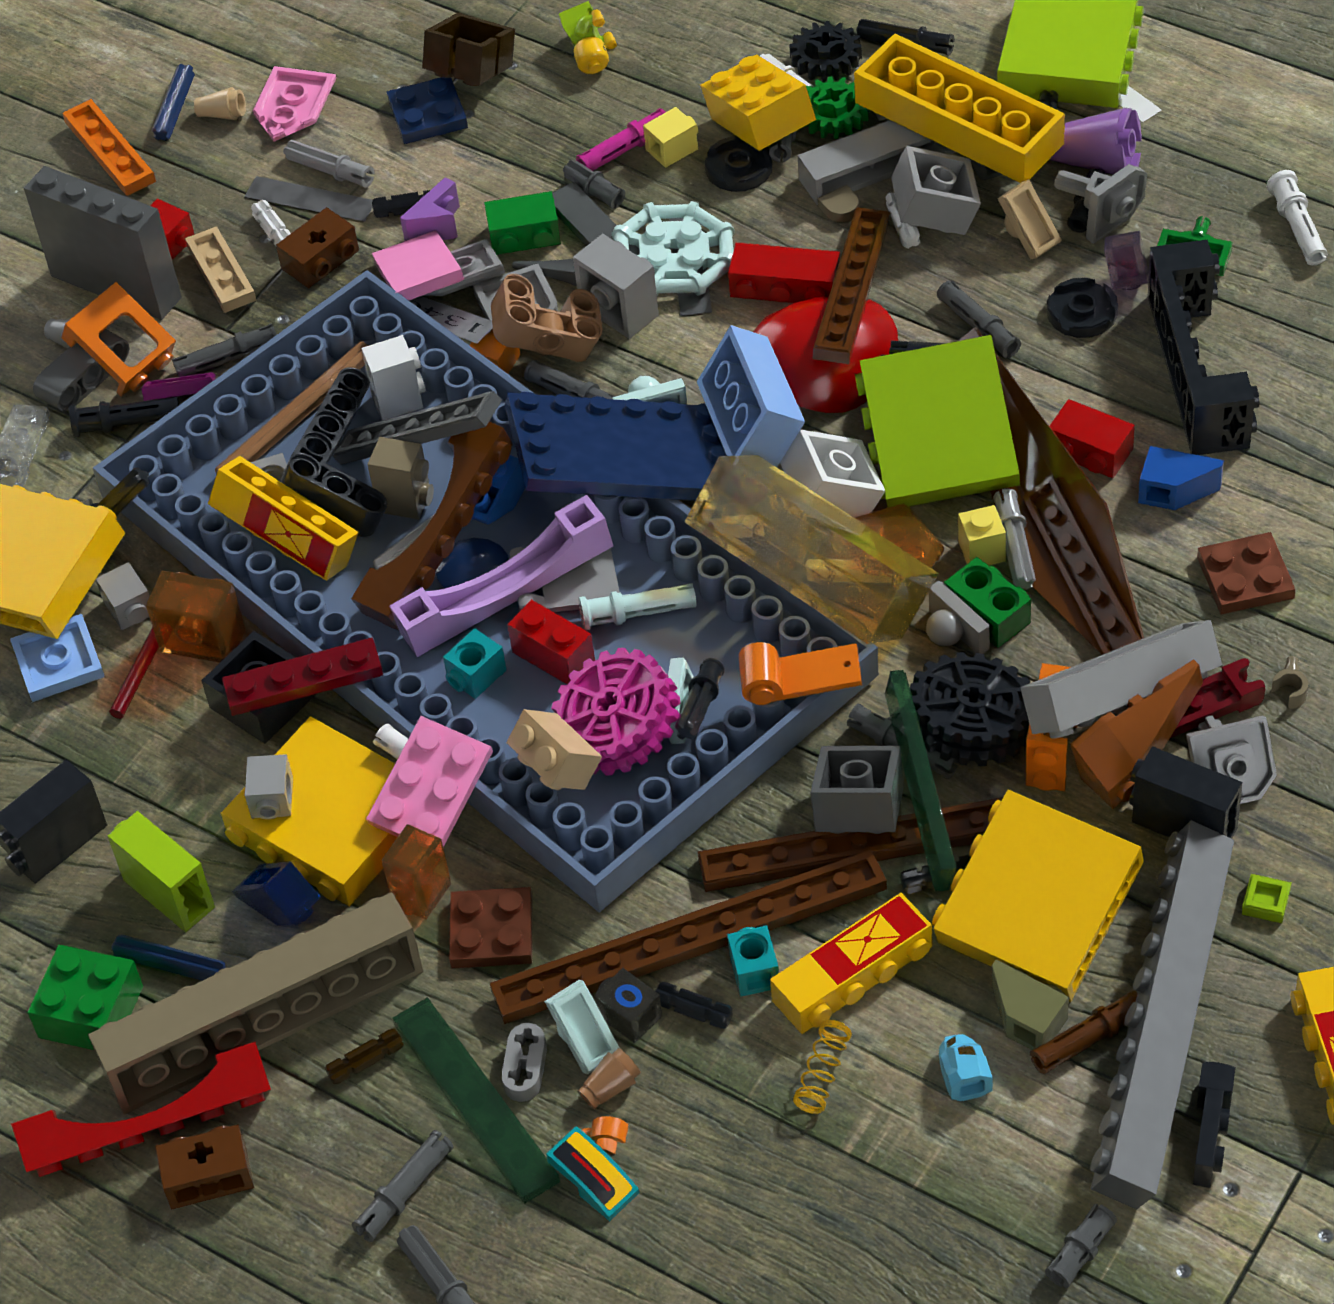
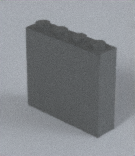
(102, 239)

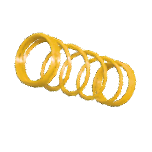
(810, 1094)

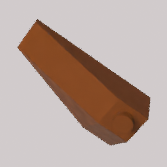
(1115, 743)

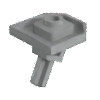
(1107, 197)
(1238, 751)

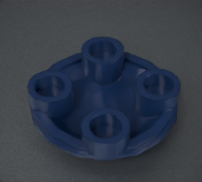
(470, 560)

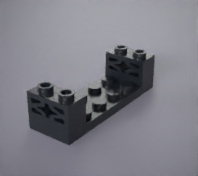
(1213, 409)

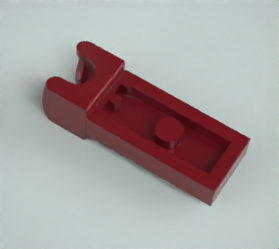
(1222, 695)

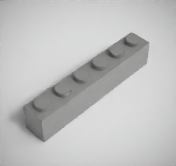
(859, 158)
(1110, 680)

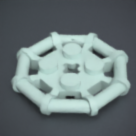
(679, 270)

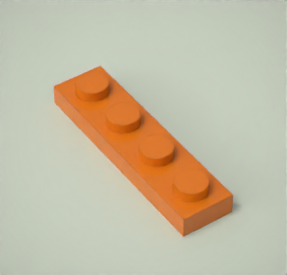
(109, 147)

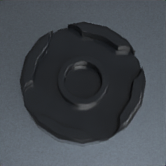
(737, 165)
(1082, 308)

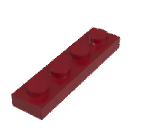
(302, 676)

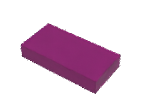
(176, 386)

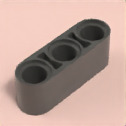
(76, 374)

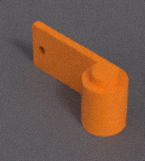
(772, 679)

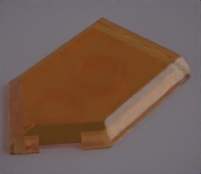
(905, 530)

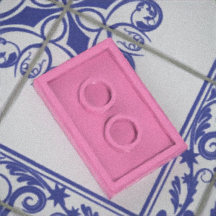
(418, 266)

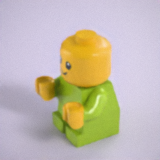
(582, 27)

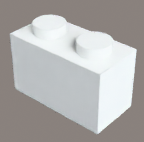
(393, 377)

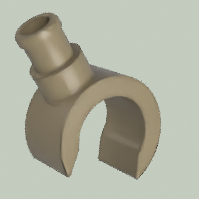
(1293, 677)

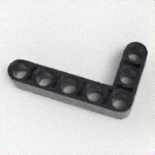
(309, 468)

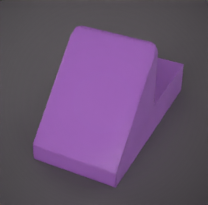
(433, 213)

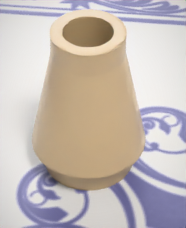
(222, 104)

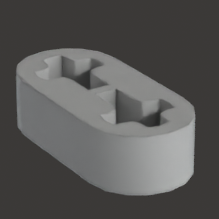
(515, 1061)

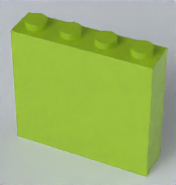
(1071, 49)
(938, 422)

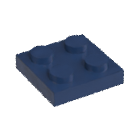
(427, 109)

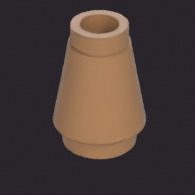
(609, 1078)

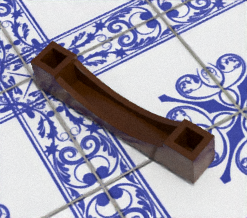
(474, 466)

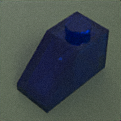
(278, 893)

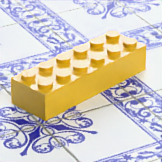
(959, 108)

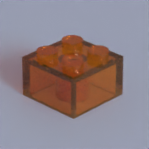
(195, 616)

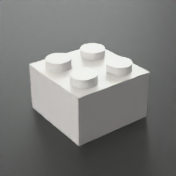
(835, 470)

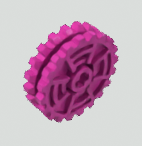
(620, 707)

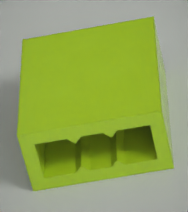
(161, 871)

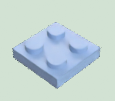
(57, 664)

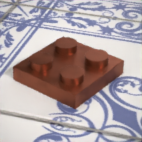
(1246, 573)
(491, 927)

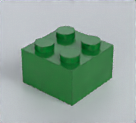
(82, 995)

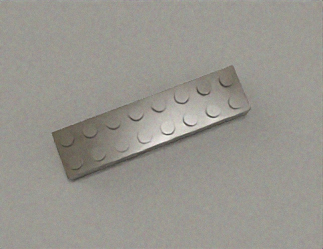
(257, 1001)

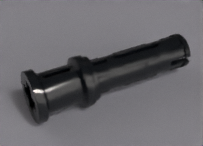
(107, 417)

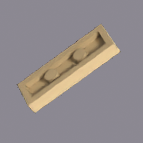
(220, 269)

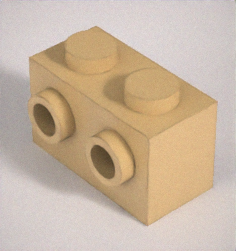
(553, 750)

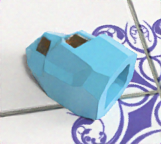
(964, 1068)

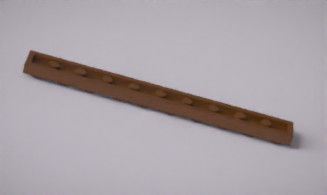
(692, 933)

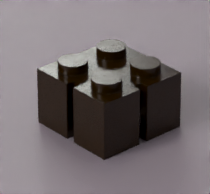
(468, 49)

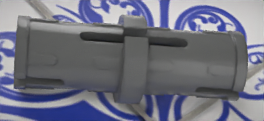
(1081, 1245)

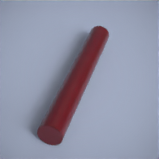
(135, 676)

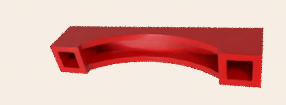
(49, 1140)

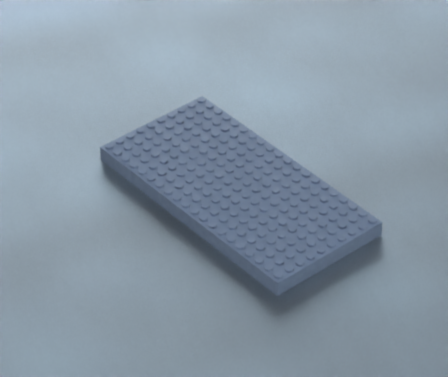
(588, 837)

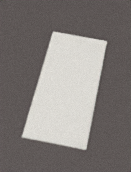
(1139, 103)

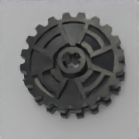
(971, 708)

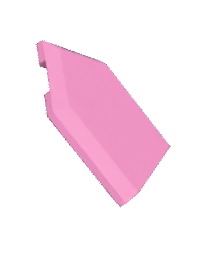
(292, 100)

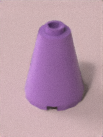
(1102, 141)

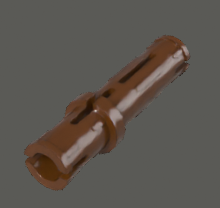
(1101, 1024)

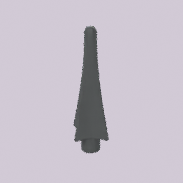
(557, 269)

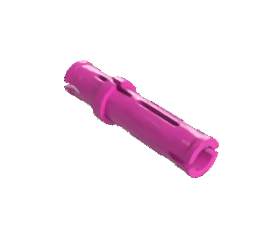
(617, 144)

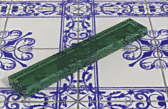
(920, 781)
(476, 1100)

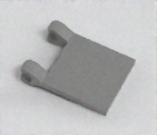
(591, 579)

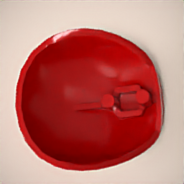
(820, 383)

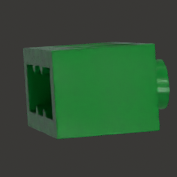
(993, 599)

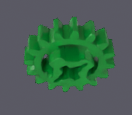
(835, 108)

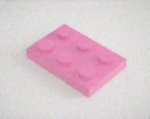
(430, 781)

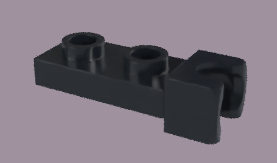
(1215, 1098)

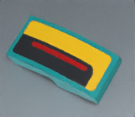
(593, 1172)

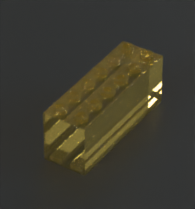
(811, 548)

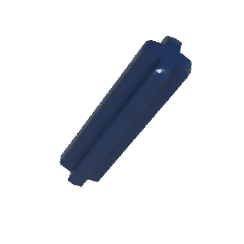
(173, 102)
(166, 958)

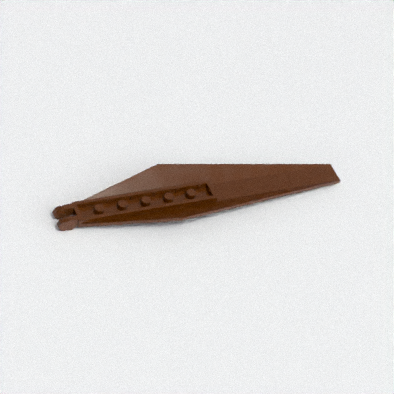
(1067, 529)

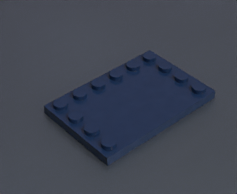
(612, 445)

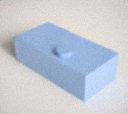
(750, 397)

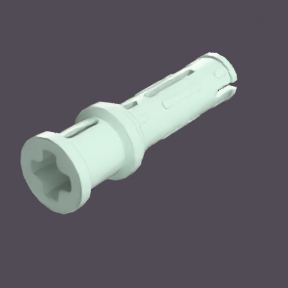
(619, 607)

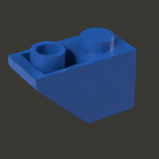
(1178, 478)
(503, 494)

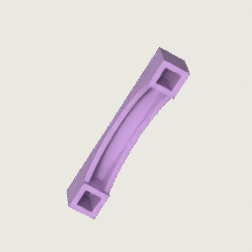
(438, 615)

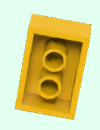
(758, 102)

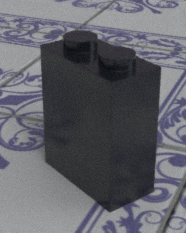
(1175, 791)
(50, 822)

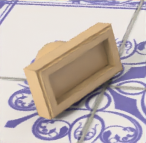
(1028, 220)

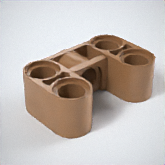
(527, 326)

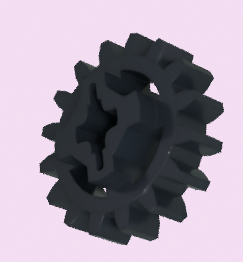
(825, 51)

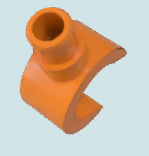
(607, 1132)

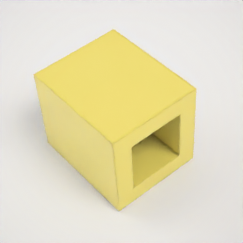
(671, 137)
(982, 535)

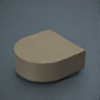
(839, 204)

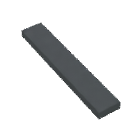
(420, 426)

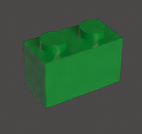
(522, 223)

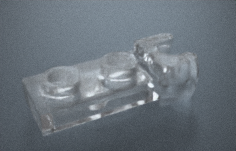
(20, 440)

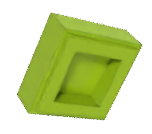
(1266, 898)

